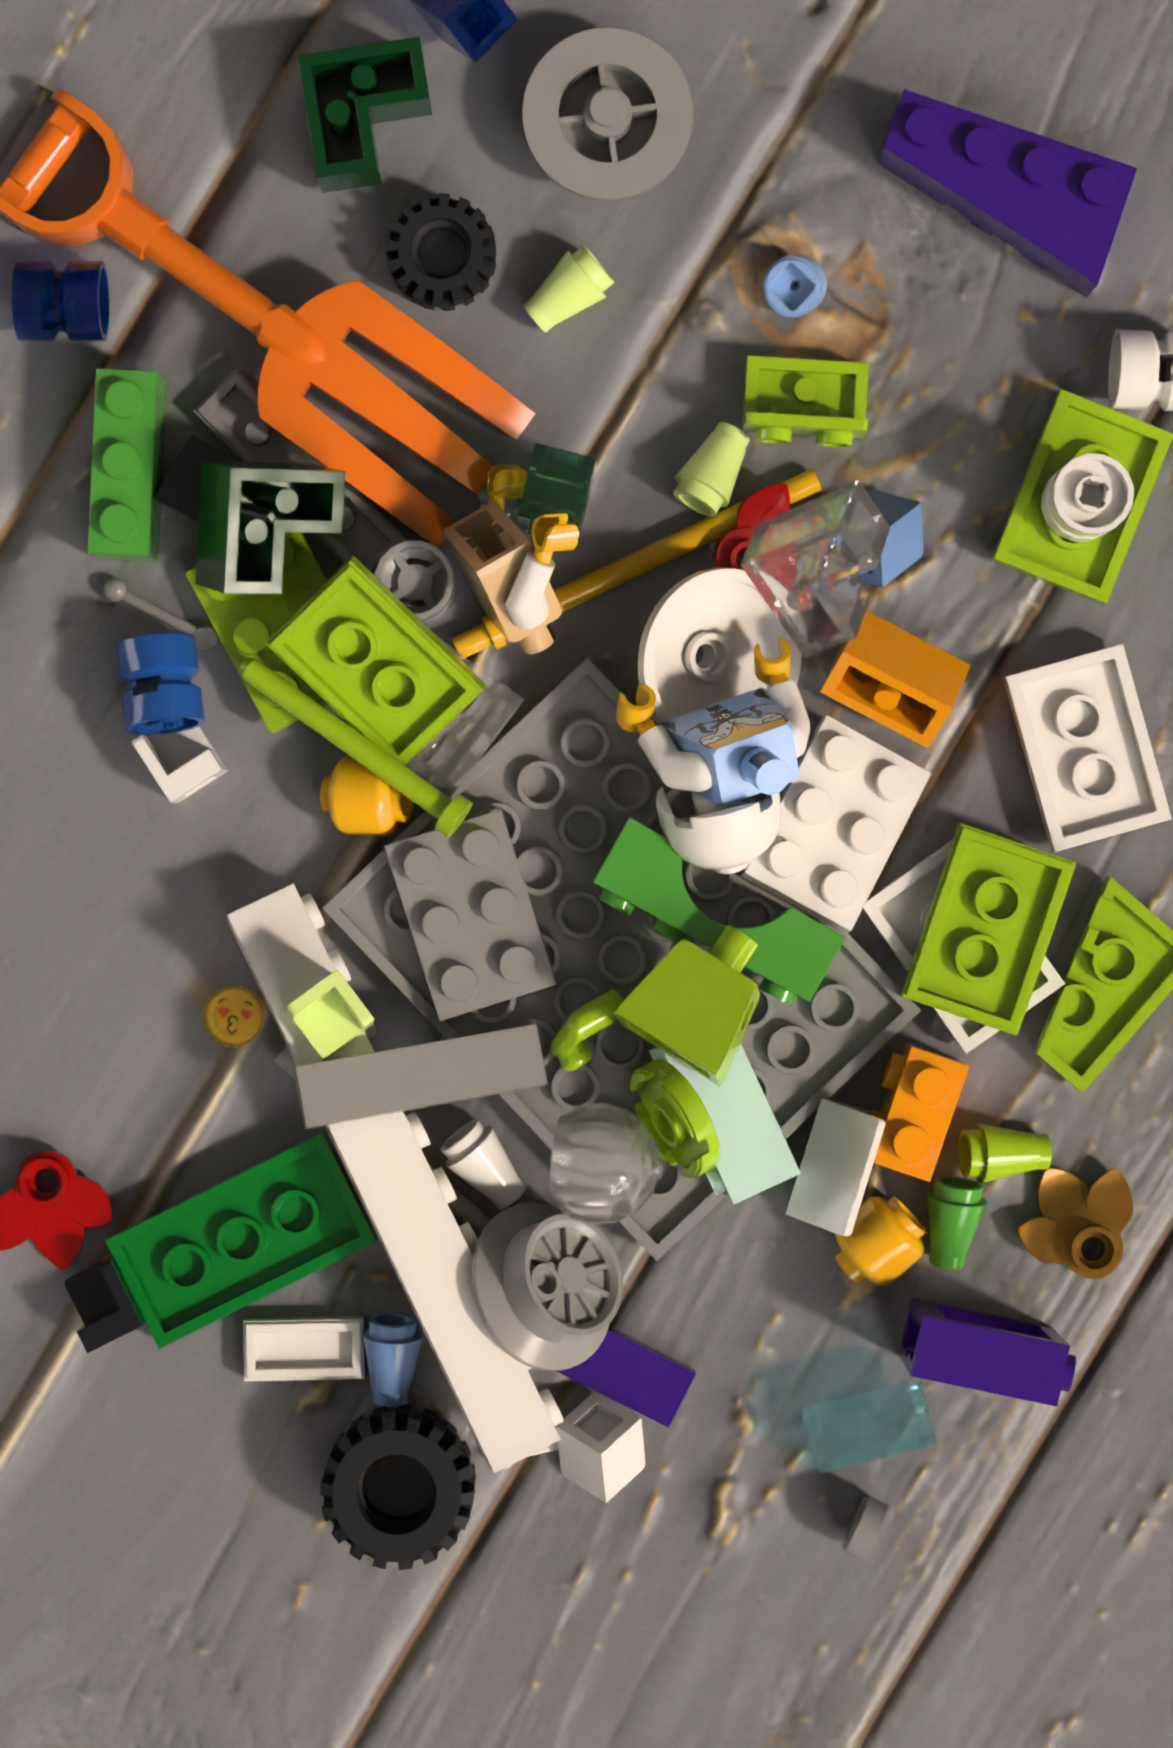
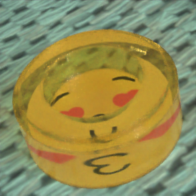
(234, 1016)

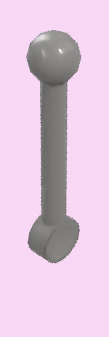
(205, 636)

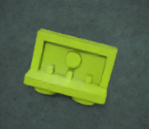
(805, 399)

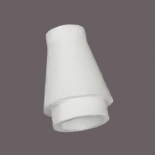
(482, 1162)

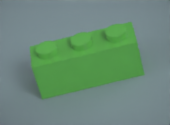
(127, 465)

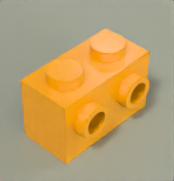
(896, 679)
(917, 1109)

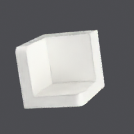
(180, 761)
(601, 1446)

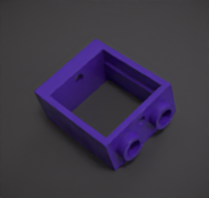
(986, 1352)

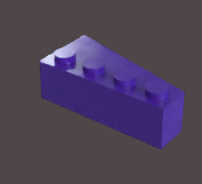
(1012, 183)

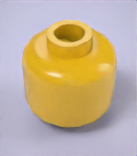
(362, 801)
(882, 1242)

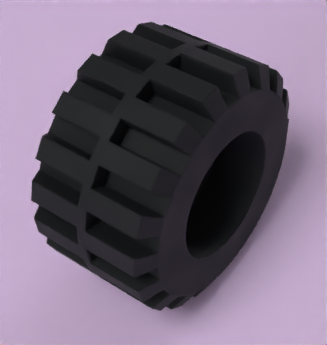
(389, 1536)

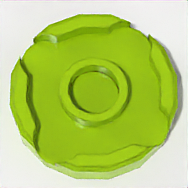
(675, 1118)

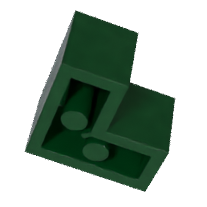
(351, 92)
(246, 518)

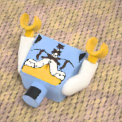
(729, 746)

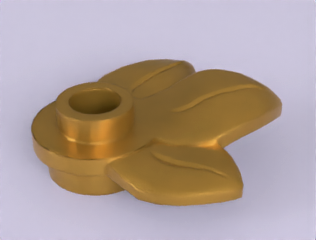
(1075, 1213)

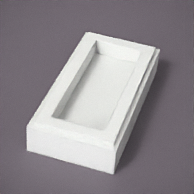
(304, 1348)

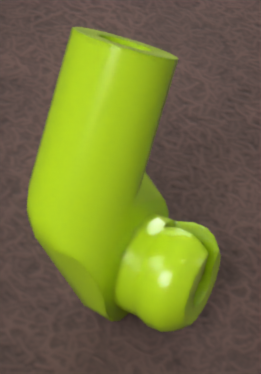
(581, 1024)

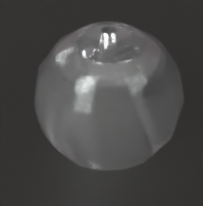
(602, 1164)

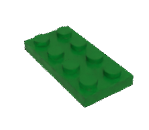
(241, 1239)

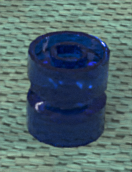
(60, 301)

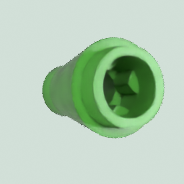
(953, 1217)

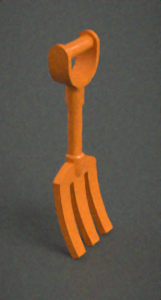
(301, 344)

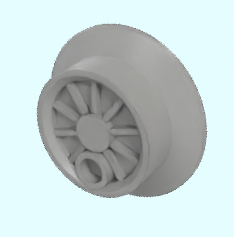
(607, 113)
(545, 1285)

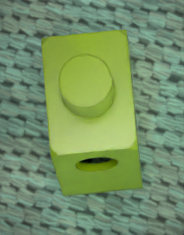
(696, 1003)

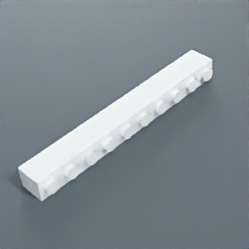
(402, 1198)

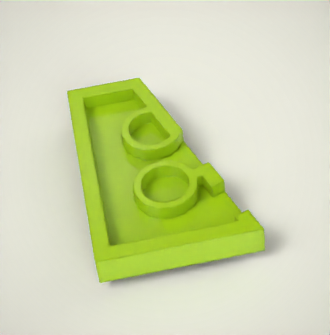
(1110, 986)

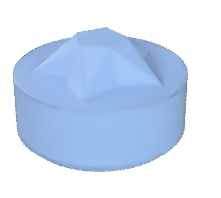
(794, 285)

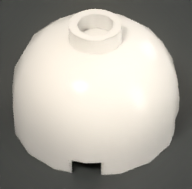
(716, 834)

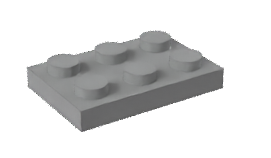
(470, 915)

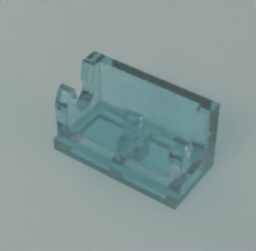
(869, 1426)

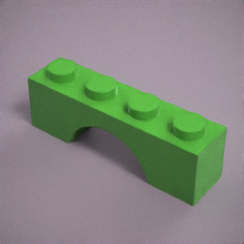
(648, 874)

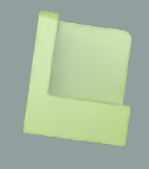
(329, 1015)

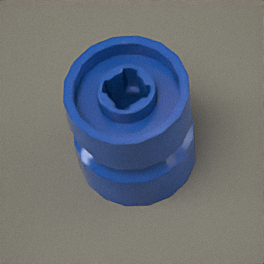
(160, 683)

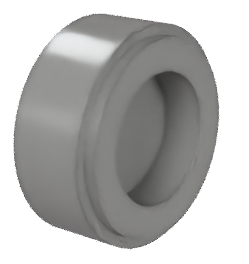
(864, 1527)

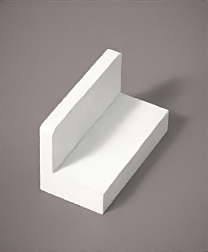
(836, 1167)

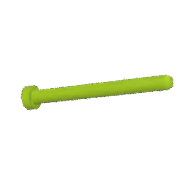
(447, 811)

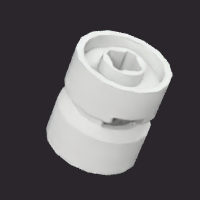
(1135, 370)
(1087, 497)

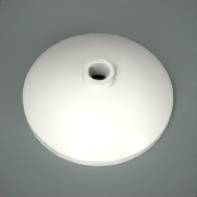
(726, 618)

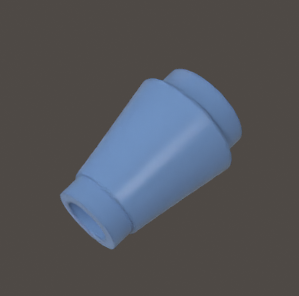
(392, 1355)

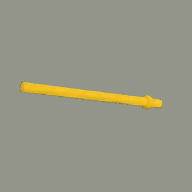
(635, 564)

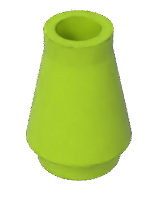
(1001, 1152)

